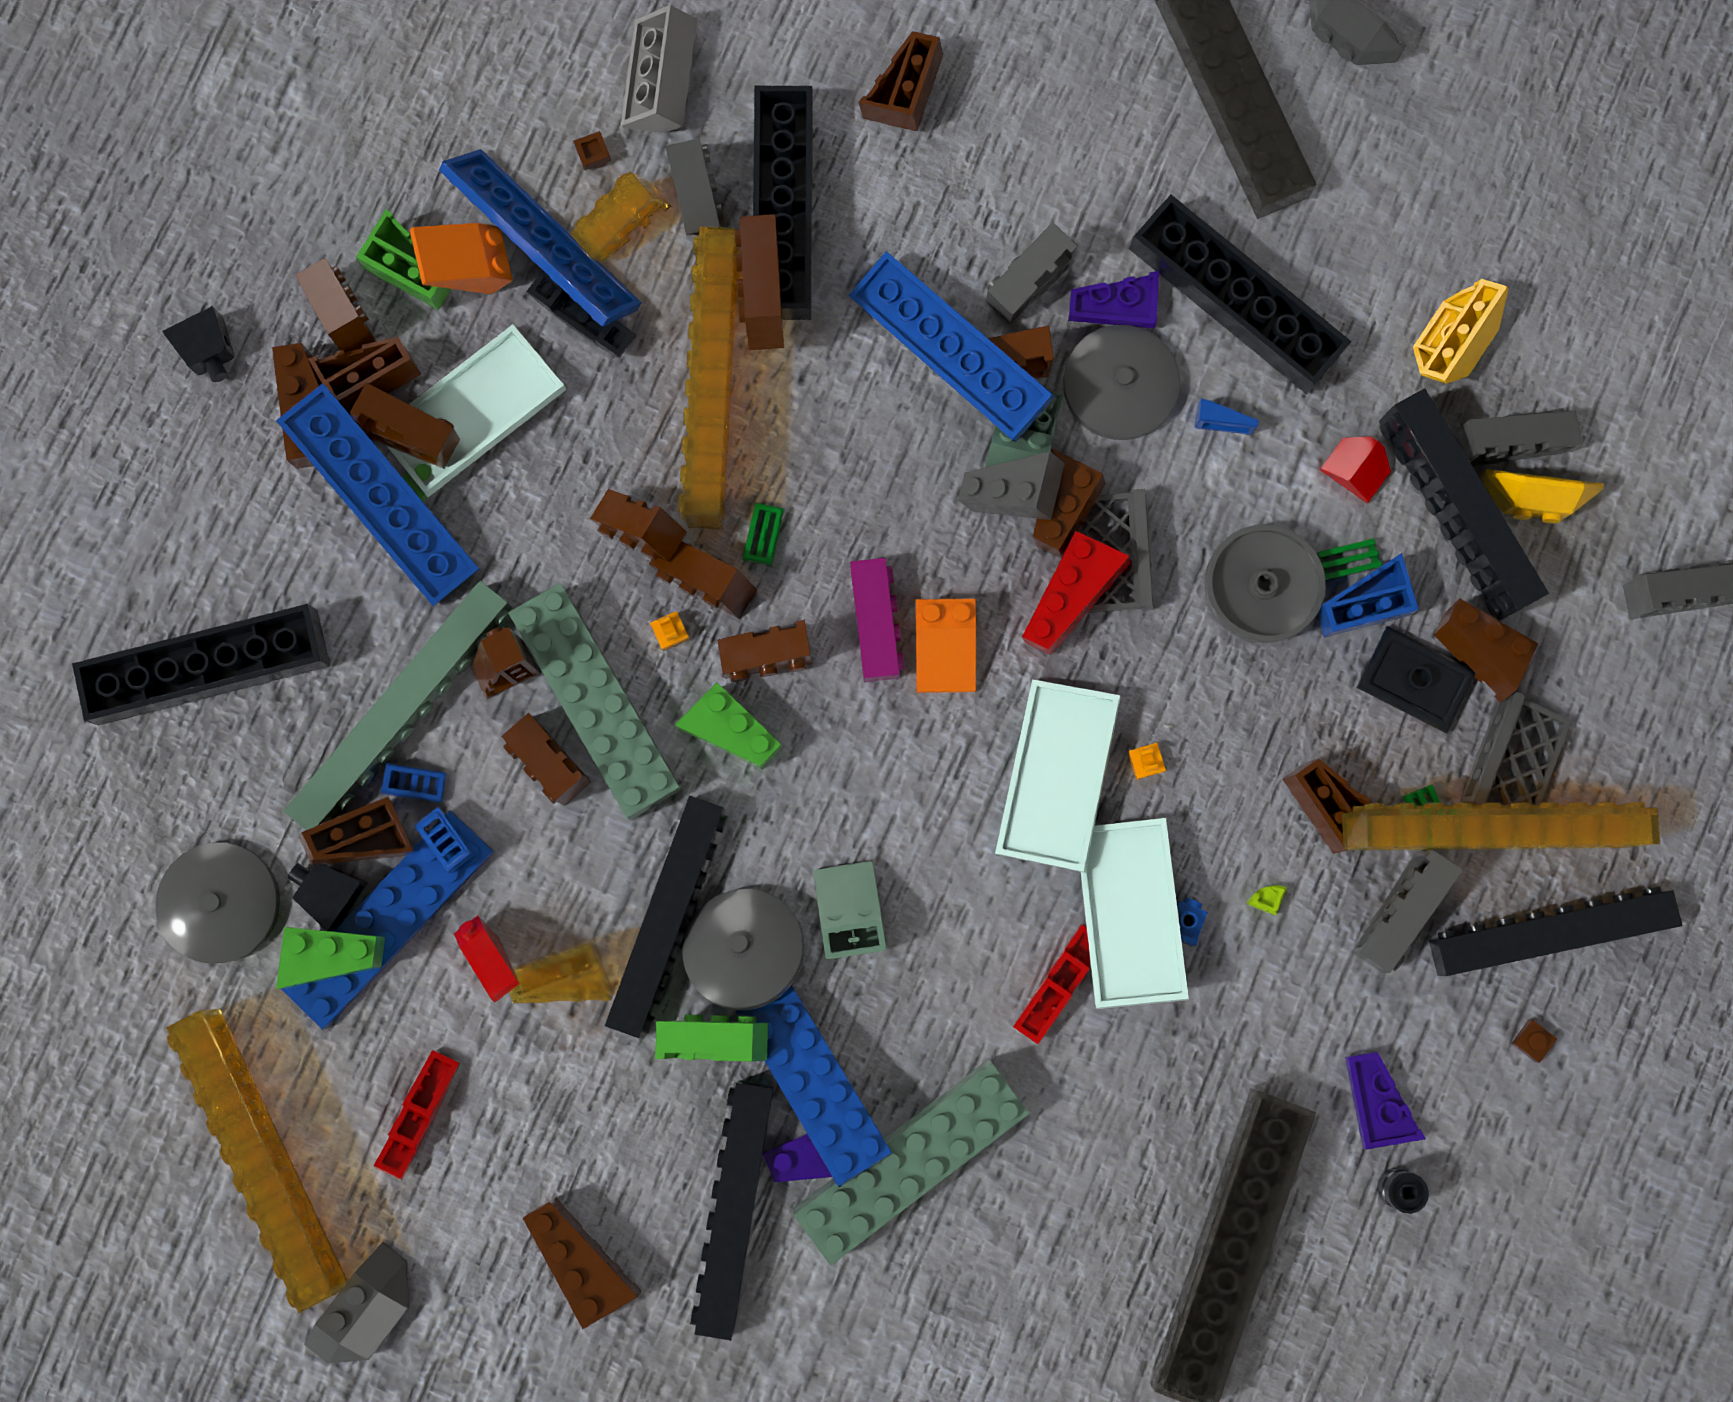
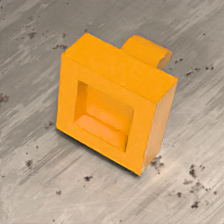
(669, 631)
(1146, 761)

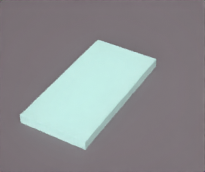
(485, 402)
(1058, 775)
(1133, 916)

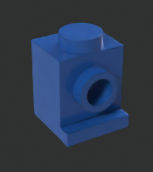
(1190, 907)

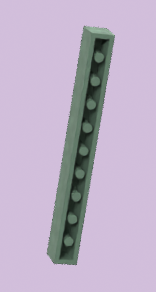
(399, 708)

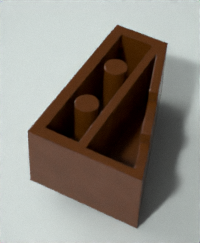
(1029, 349)
(707, 578)
(1487, 646)
(1324, 799)

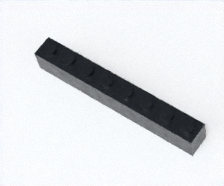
(665, 918)
(1556, 932)
(733, 1211)

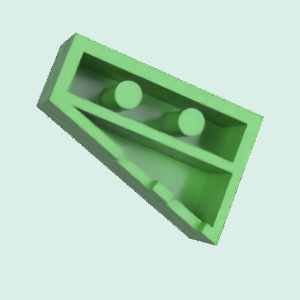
(392, 258)
(728, 726)
(322, 955)
(712, 1039)

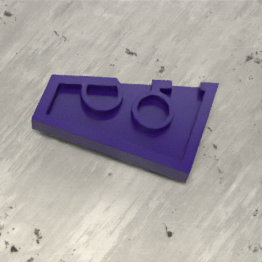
(1117, 303)
(1378, 1105)
(796, 1161)

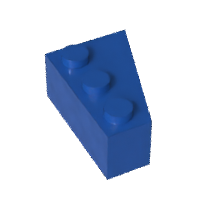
(1371, 601)

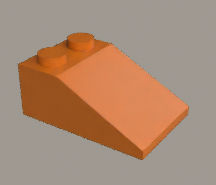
(462, 257)
(945, 645)

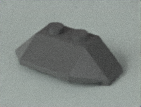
(1355, 32)
(363, 1310)

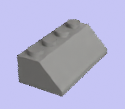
(659, 71)

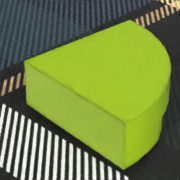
(1267, 899)

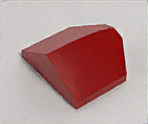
(1358, 466)

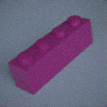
(875, 620)

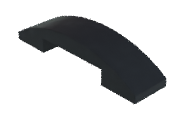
(612, 337)

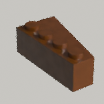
(760, 281)

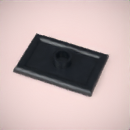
(1416, 679)

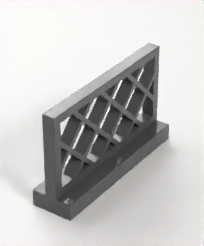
(1139, 549)
(1496, 745)

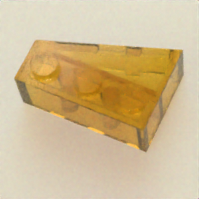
(617, 215)
(563, 975)

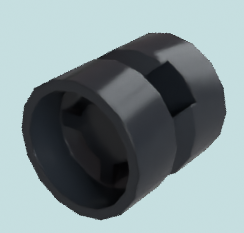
(1403, 1190)

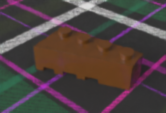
(294, 382)
(580, 1266)

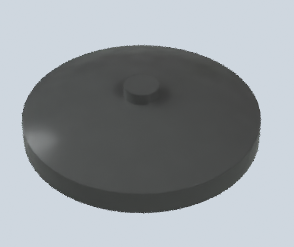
(1121, 382)
(1265, 583)
(217, 903)
(743, 949)

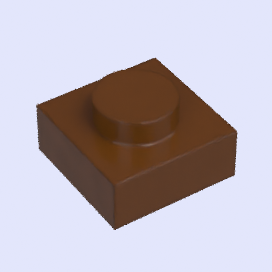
(592, 150)
(1534, 1041)

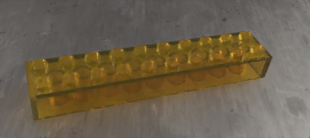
(711, 378)
(1500, 826)
(257, 1158)

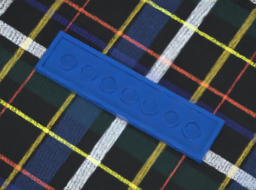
(540, 237)
(951, 346)
(377, 494)
(397, 912)
(819, 1089)

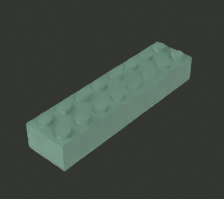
(595, 701)
(923, 1155)

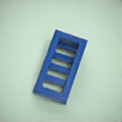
(1220, 418)
(415, 772)
(461, 857)

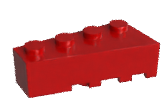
(1076, 585)

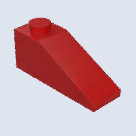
(486, 957)

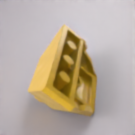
(1460, 332)
(1537, 495)

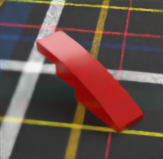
(1056, 987)
(416, 1115)

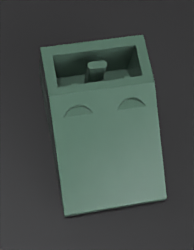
(1033, 441)
(849, 910)

